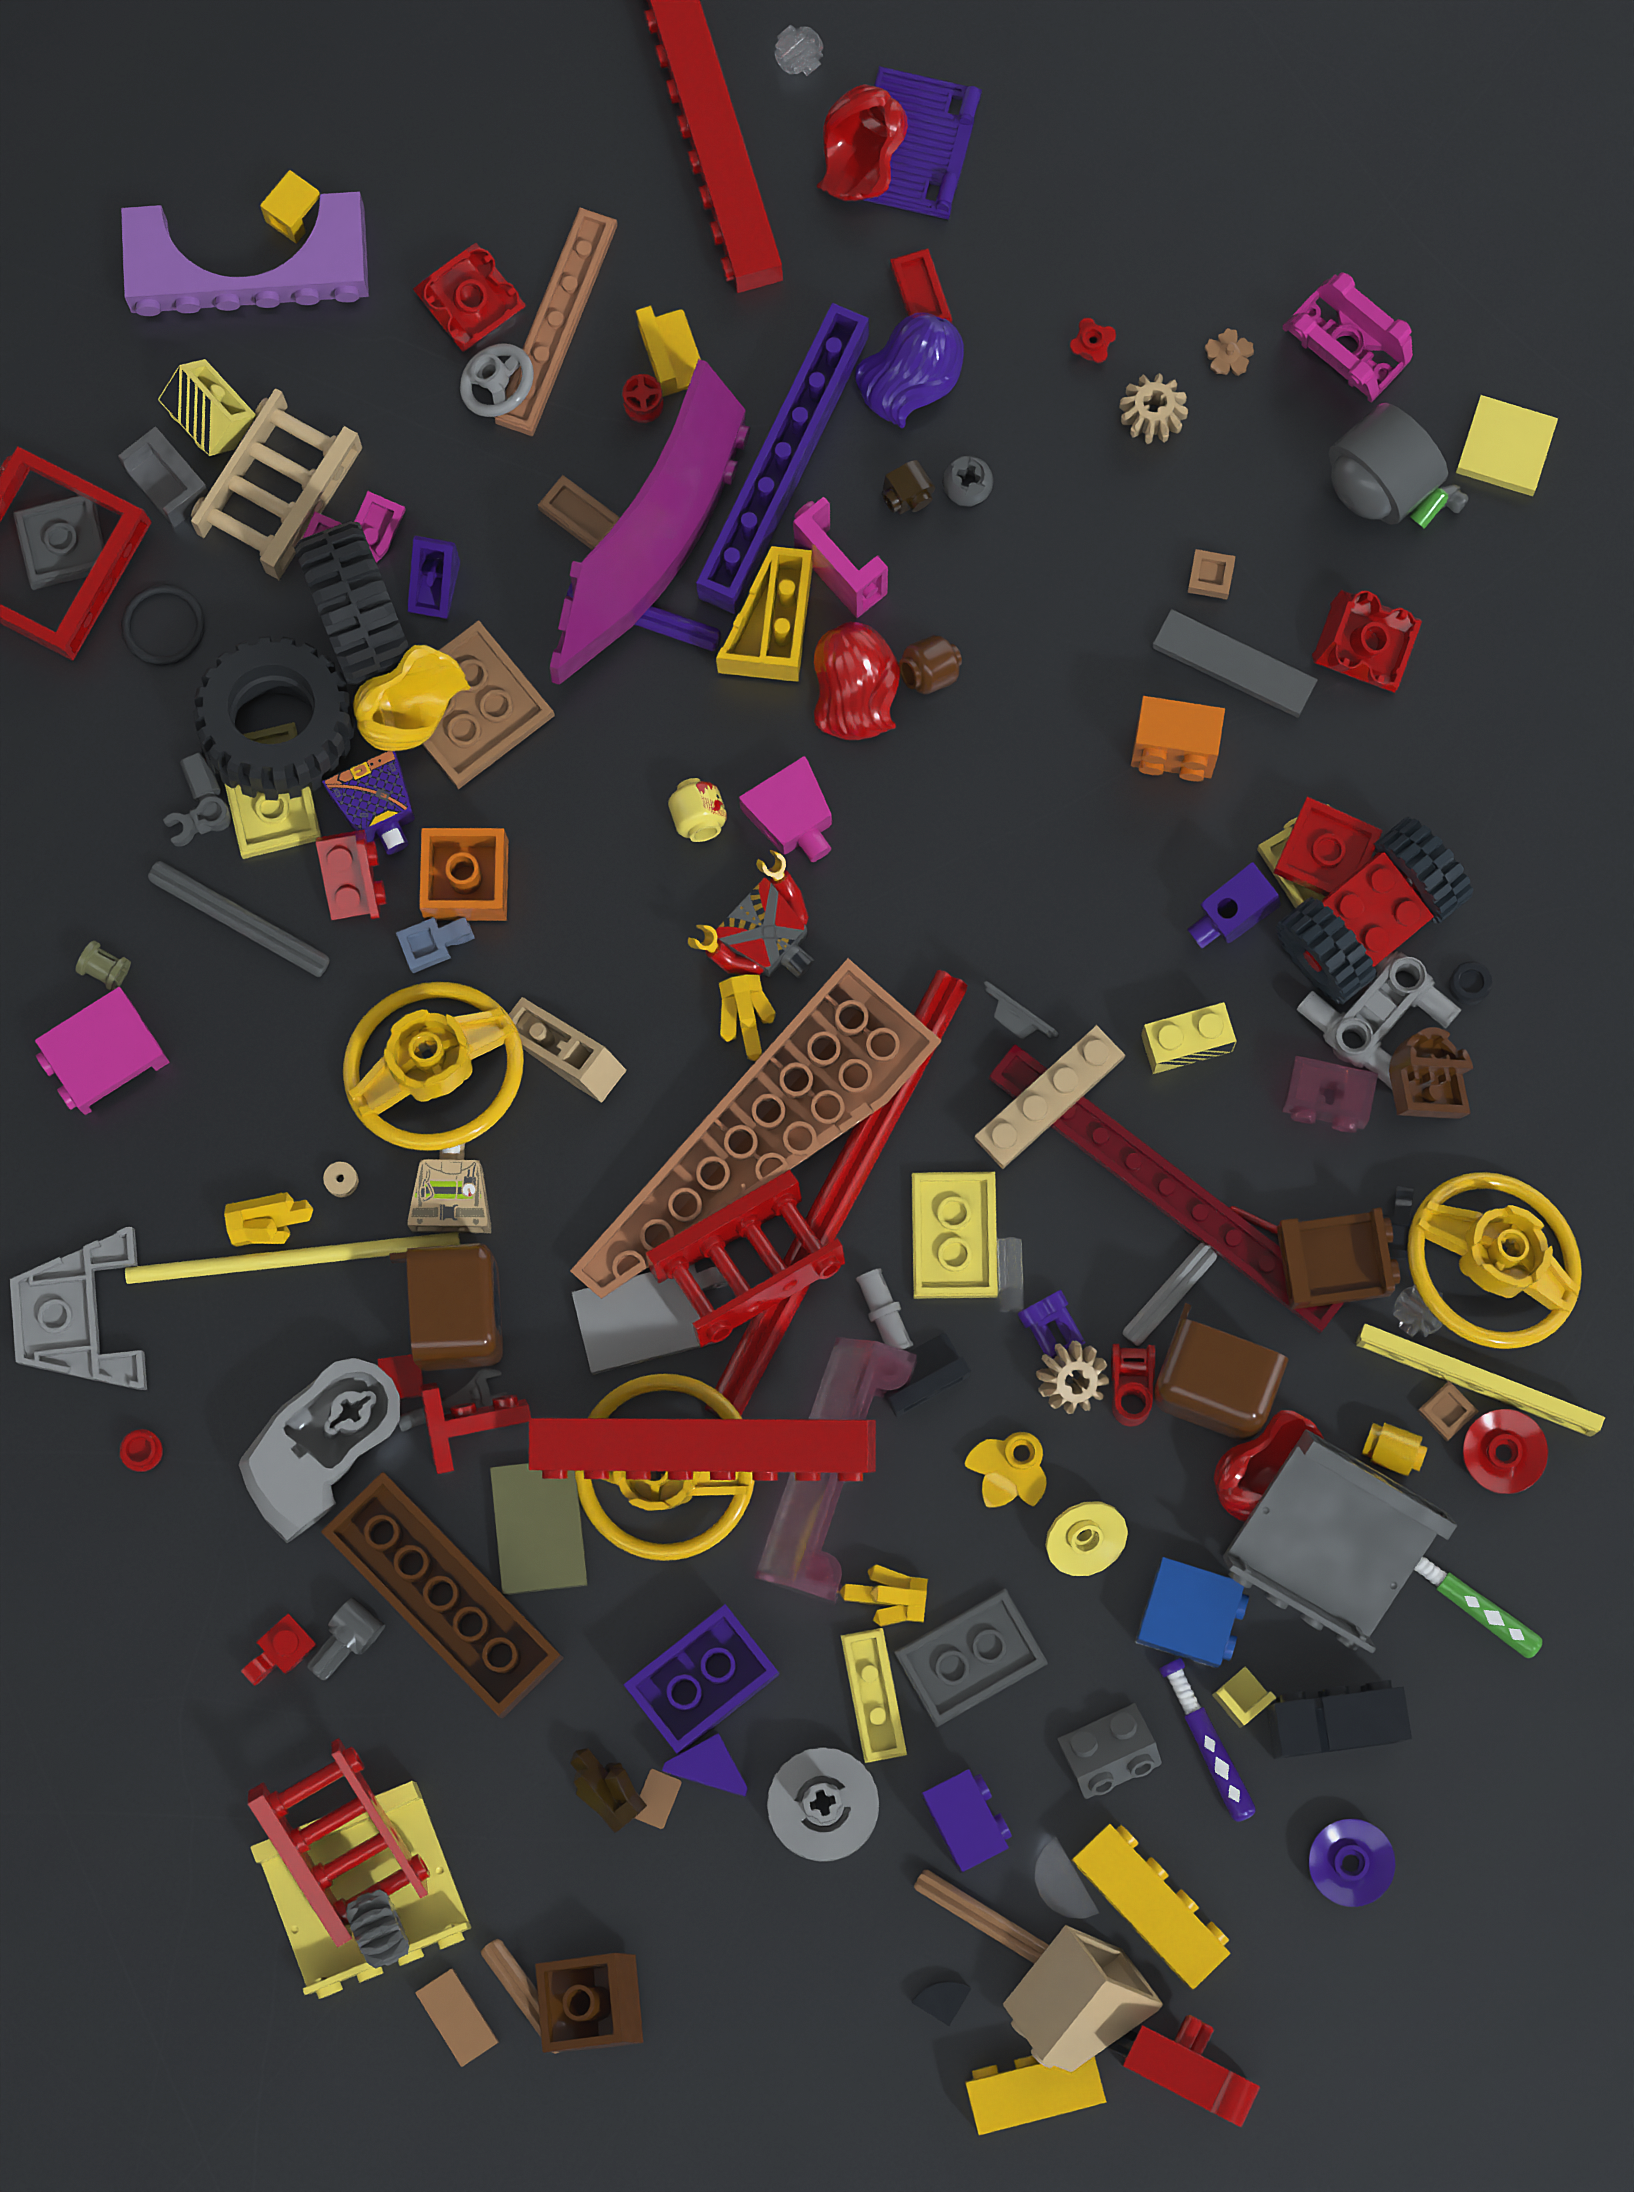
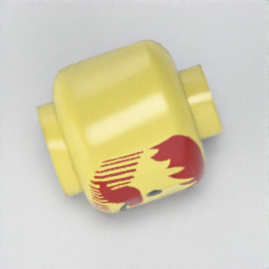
(697, 810)

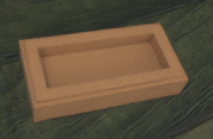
(578, 512)
(457, 2017)

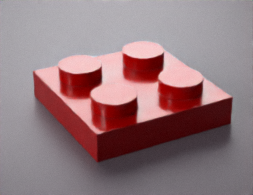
(1325, 847)

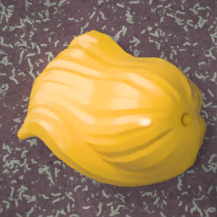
(409, 702)

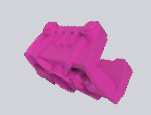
(1363, 322)

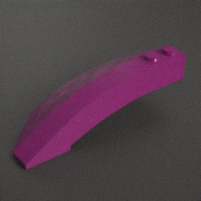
(657, 528)

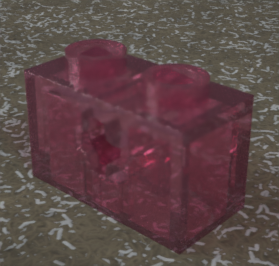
(1350, 1086)

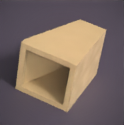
(1079, 2000)

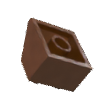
(589, 2002)

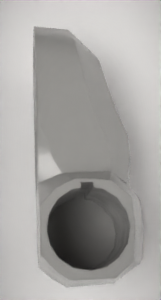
(316, 1442)

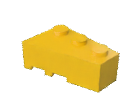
(772, 623)

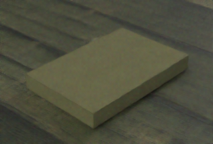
(537, 1530)

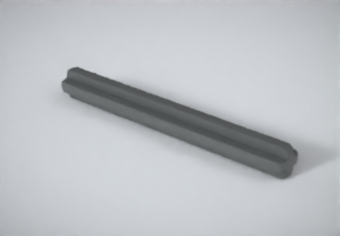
(238, 918)

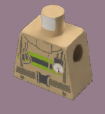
(450, 1195)

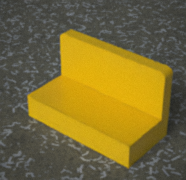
(669, 348)

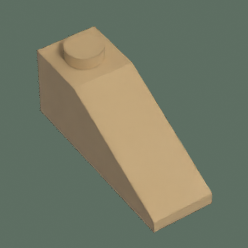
(566, 1050)

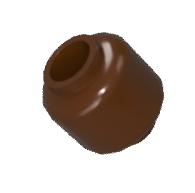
(930, 664)

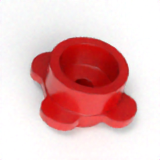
(1092, 351)

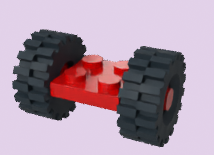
(1374, 910)

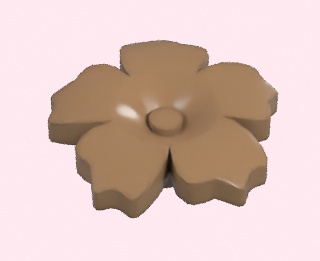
(1228, 353)

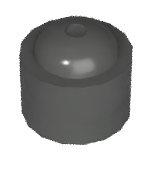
(1386, 465)

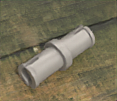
(884, 1310)

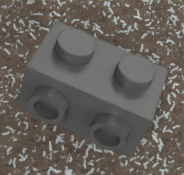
(1110, 1751)

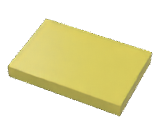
(270, 824)
(954, 1235)

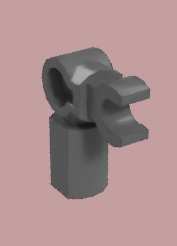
(211, 813)

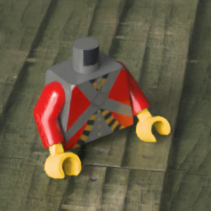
(762, 928)

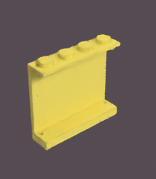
(426, 1920)

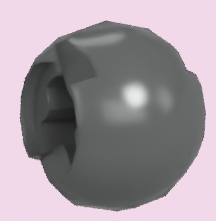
(958, 471)

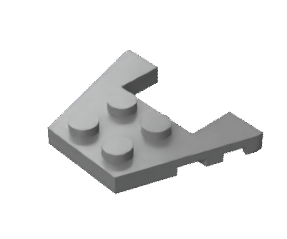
(59, 1319)

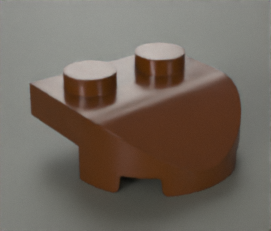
(1429, 1076)

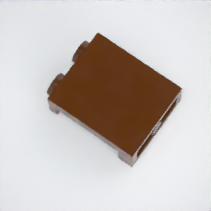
(1337, 1259)

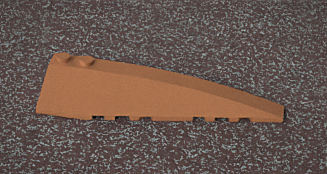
(808, 1088)

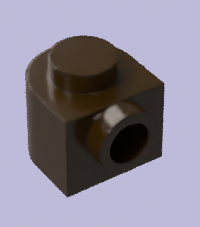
(907, 488)

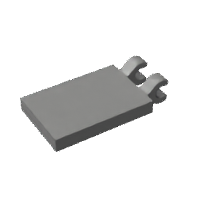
(640, 1320)

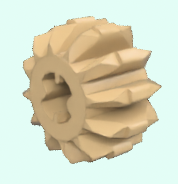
(1137, 407)
(1081, 1390)

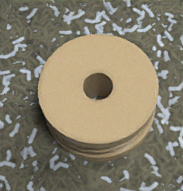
(338, 1170)

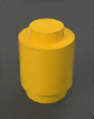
(1394, 1448)

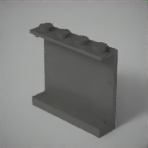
(1334, 1540)

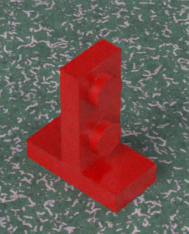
(464, 1420)

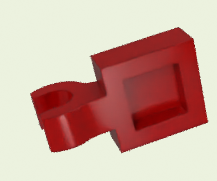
(284, 1647)

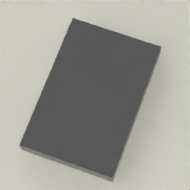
(970, 1657)

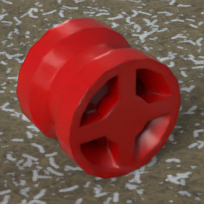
(641, 389)

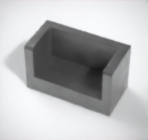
(163, 476)

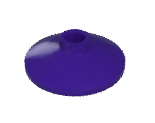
(1374, 1860)

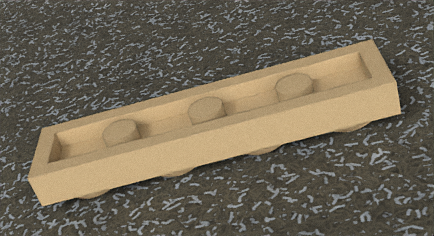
(1049, 1097)

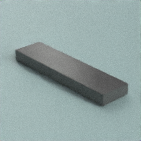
(1234, 663)

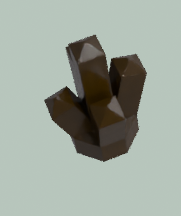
(606, 1789)

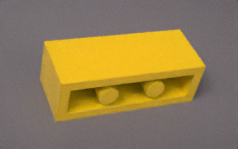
(1030, 2093)

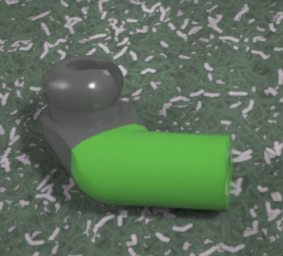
(1438, 499)

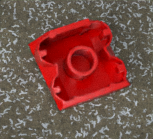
(469, 296)
(1367, 639)

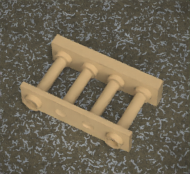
(317, 484)

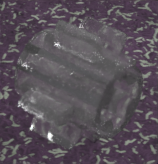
(799, 50)
(1415, 1314)

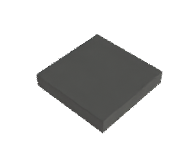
(59, 540)

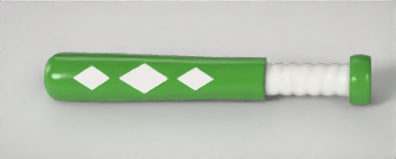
(1483, 1610)

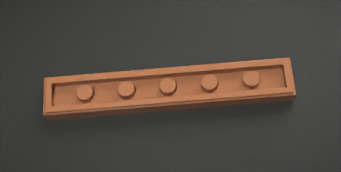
(559, 315)

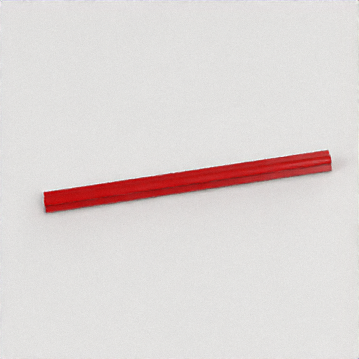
(834, 1204)

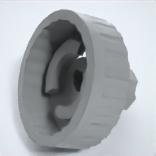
(788, 1812)

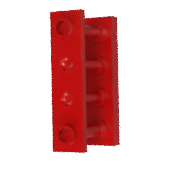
(738, 1220)
(294, 1843)

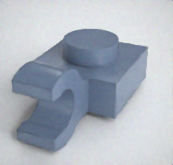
(427, 943)

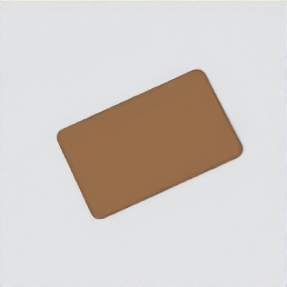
(659, 1795)

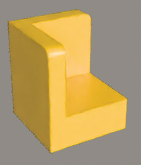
(289, 204)

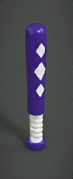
(1211, 1747)

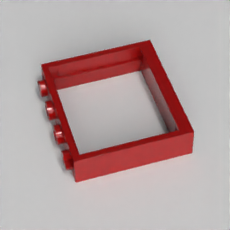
(105, 571)

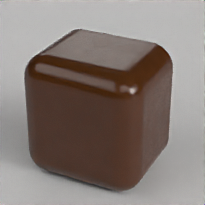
(1218, 1380)

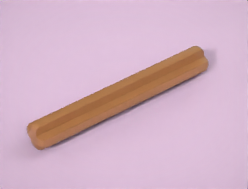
(980, 1916)

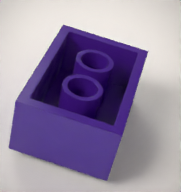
(701, 1679)

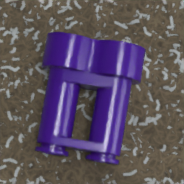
(1045, 1311)

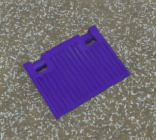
(933, 142)

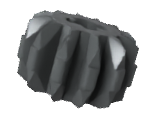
(377, 1928)

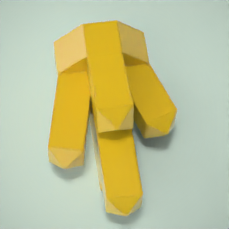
(740, 996)
(265, 1219)
(901, 1594)

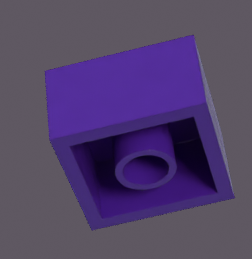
(966, 1820)

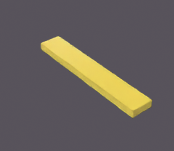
(1479, 1380)

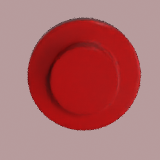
(141, 1450)

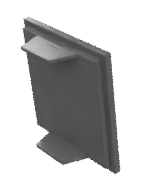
(1017, 1017)

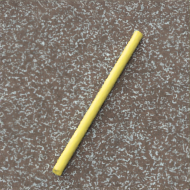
(285, 1258)

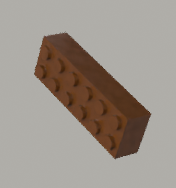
(442, 1595)

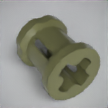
(102, 965)

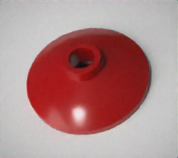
(1526, 1447)

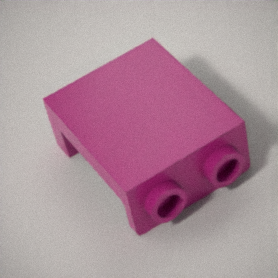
(853, 587)
(99, 1050)

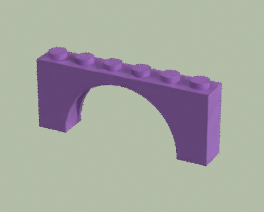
(325, 268)

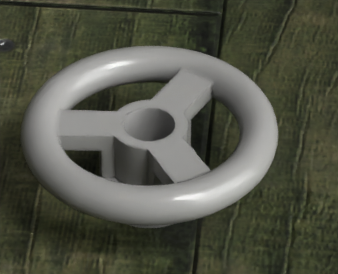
(491, 373)

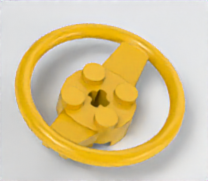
(406, 1072)
(1479, 1241)
(665, 1493)

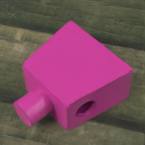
(790, 810)

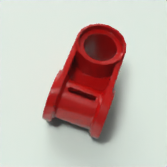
(1132, 1375)

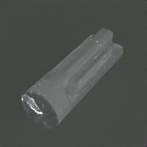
(1010, 1274)

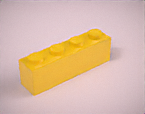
(1151, 1906)

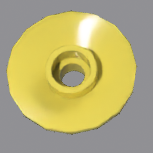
(1092, 1549)

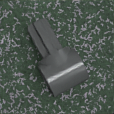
(352, 1630)

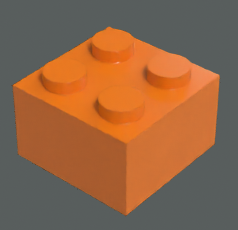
(1177, 738)
(464, 874)

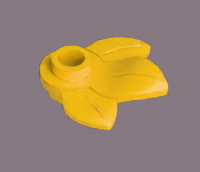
(1004, 1474)

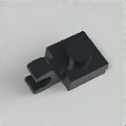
(1401, 1223)

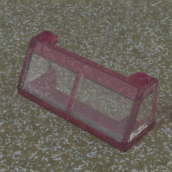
(795, 1542)

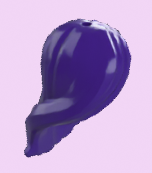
(913, 367)

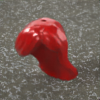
(859, 143)
(856, 682)
(1251, 1466)

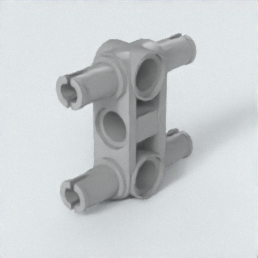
(1378, 1012)

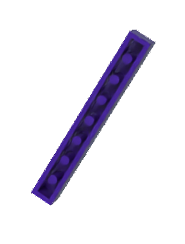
(783, 458)

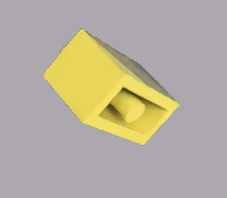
(207, 407)
(1188, 1038)

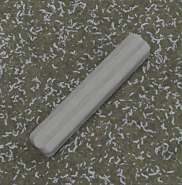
(1169, 1294)

